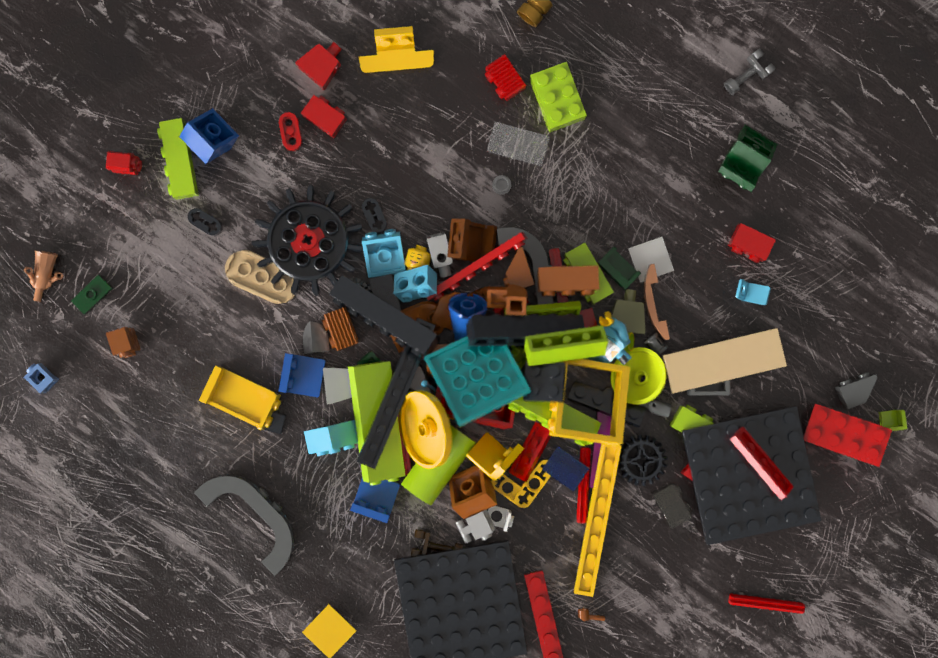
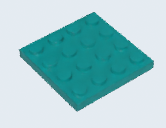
(476, 378)

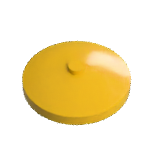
(425, 429)

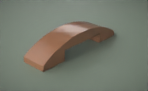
(661, 326)

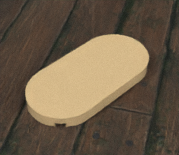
(255, 280)

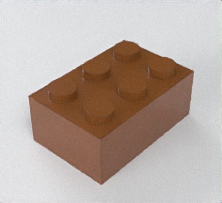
(567, 280)

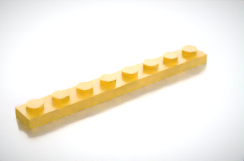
(597, 519)

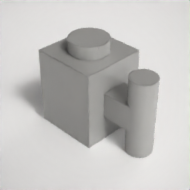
(479, 525)

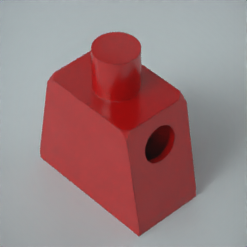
(320, 64)

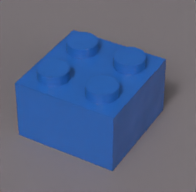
(209, 136)

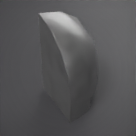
(315, 338)

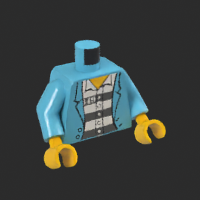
(617, 340)

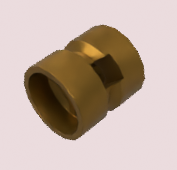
(533, 10)

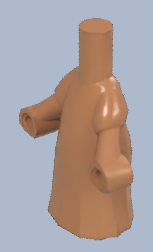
(42, 272)

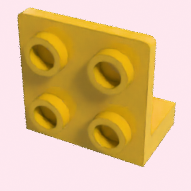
(492, 456)

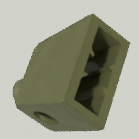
(630, 312)

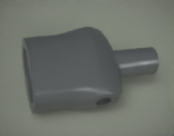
(658, 407)

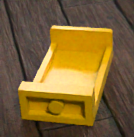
(240, 397)

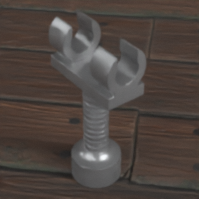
(732, 86)

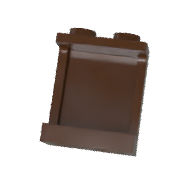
(470, 240)

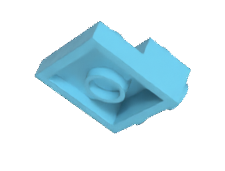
(383, 253)

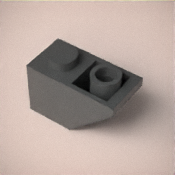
(856, 391)

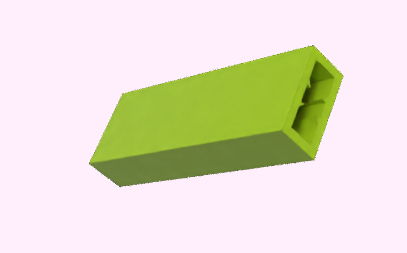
(368, 387)

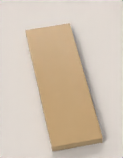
(724, 360)

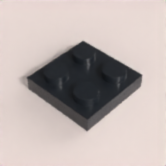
(545, 382)

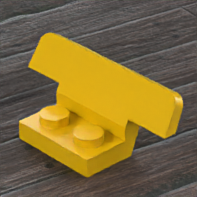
(396, 52)

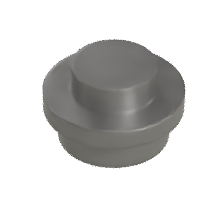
(501, 184)

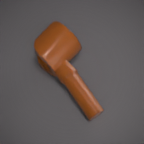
(584, 615)

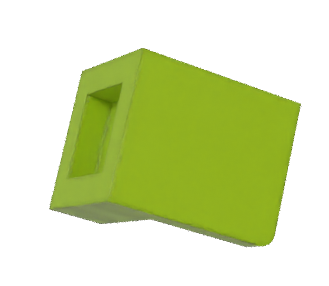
(893, 419)

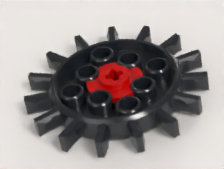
(334, 256)

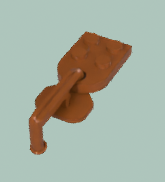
(438, 312)

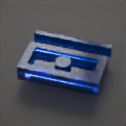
(565, 468)

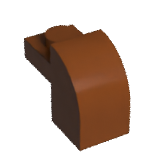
(510, 297)

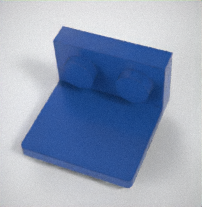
(302, 375)
(375, 500)

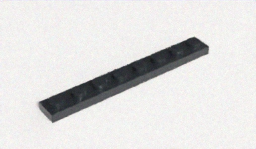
(390, 405)

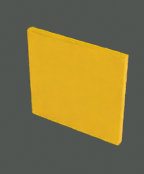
(329, 631)

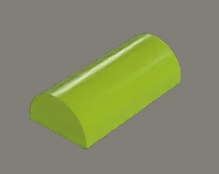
(429, 483)

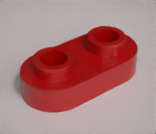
(290, 132)

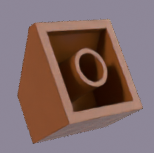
(519, 271)
(471, 492)

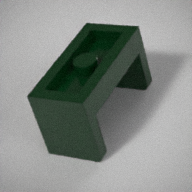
(618, 268)

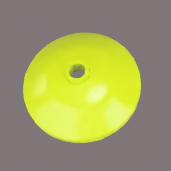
(647, 364)

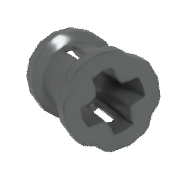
(656, 344)

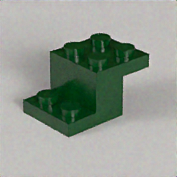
(748, 158)

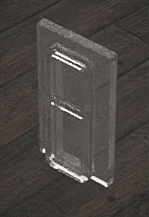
(518, 143)

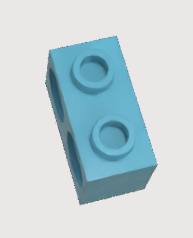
(415, 283)

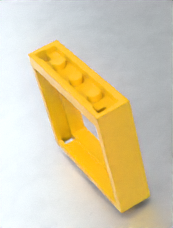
(618, 410)

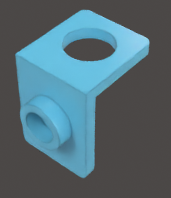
(753, 292)

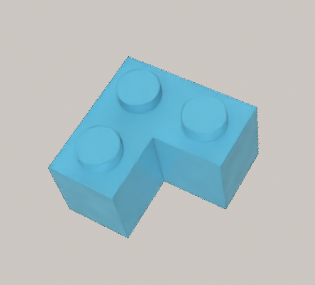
(331, 438)

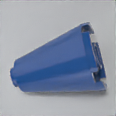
(461, 309)

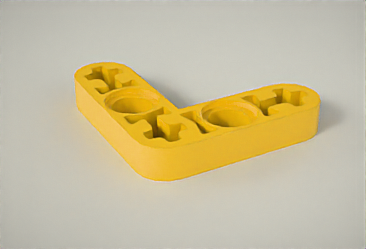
(518, 490)

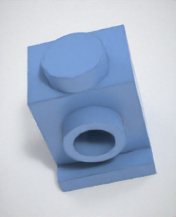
(33, 374)

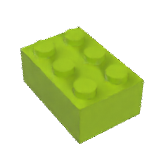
(557, 97)

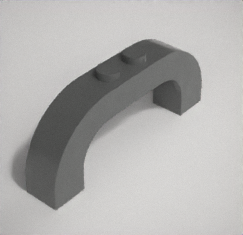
(534, 250)
(258, 500)

